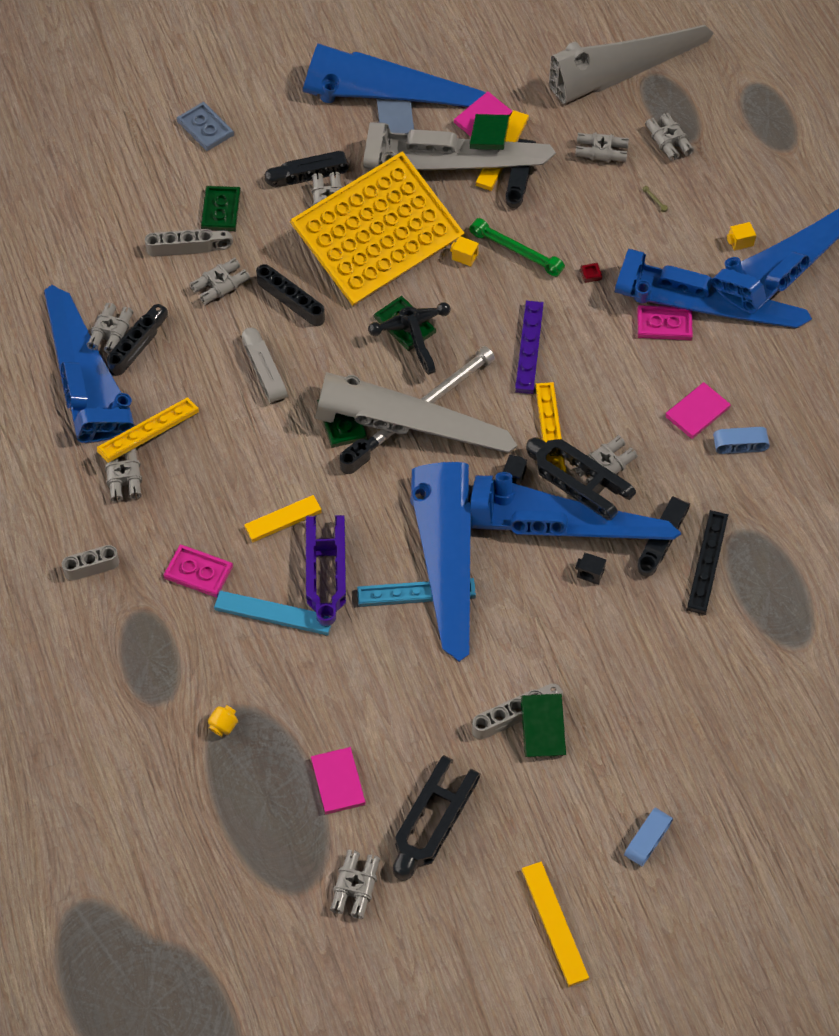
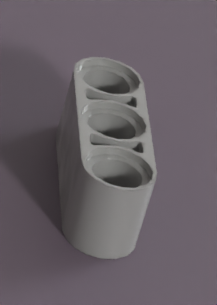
(99, 565)

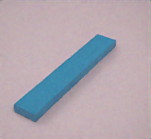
(399, 593)
(270, 612)

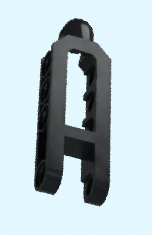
(589, 494)
(411, 857)

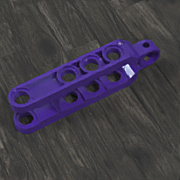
(325, 547)

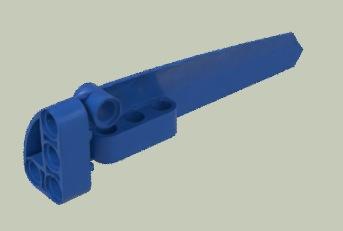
(361, 75)
(756, 279)
(527, 511)
(445, 539)

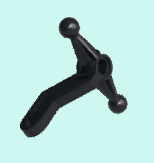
(409, 320)

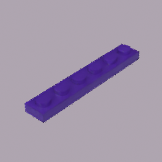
(529, 347)

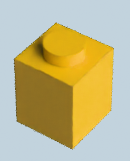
(741, 236)
(464, 251)

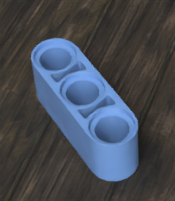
(741, 440)
(648, 836)

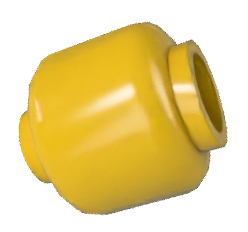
(222, 720)

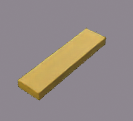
(282, 518)

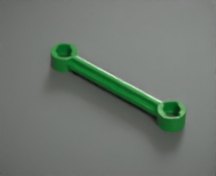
(552, 265)

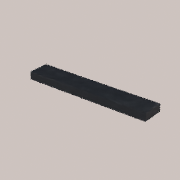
(707, 562)

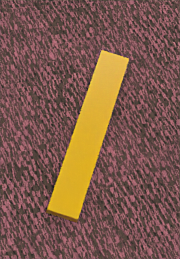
(489, 176)
(549, 418)
(147, 429)
(555, 924)

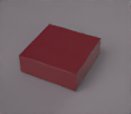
(591, 272)

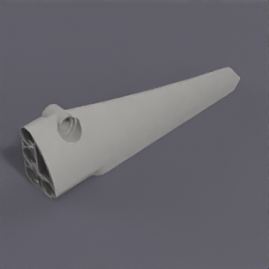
(598, 67)
(446, 152)
(400, 412)

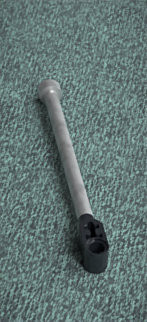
(360, 451)

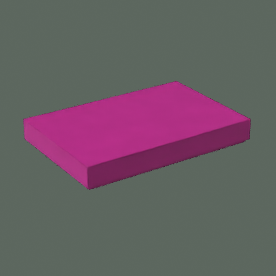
(484, 105)
(664, 323)
(697, 410)
(198, 570)
(338, 780)

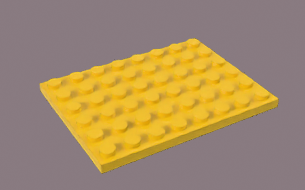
(377, 228)

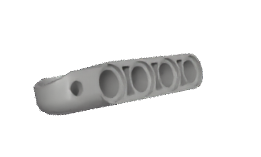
(187, 242)
(263, 365)
(506, 711)

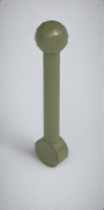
(663, 207)

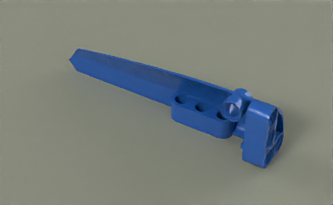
(695, 293)
(89, 389)

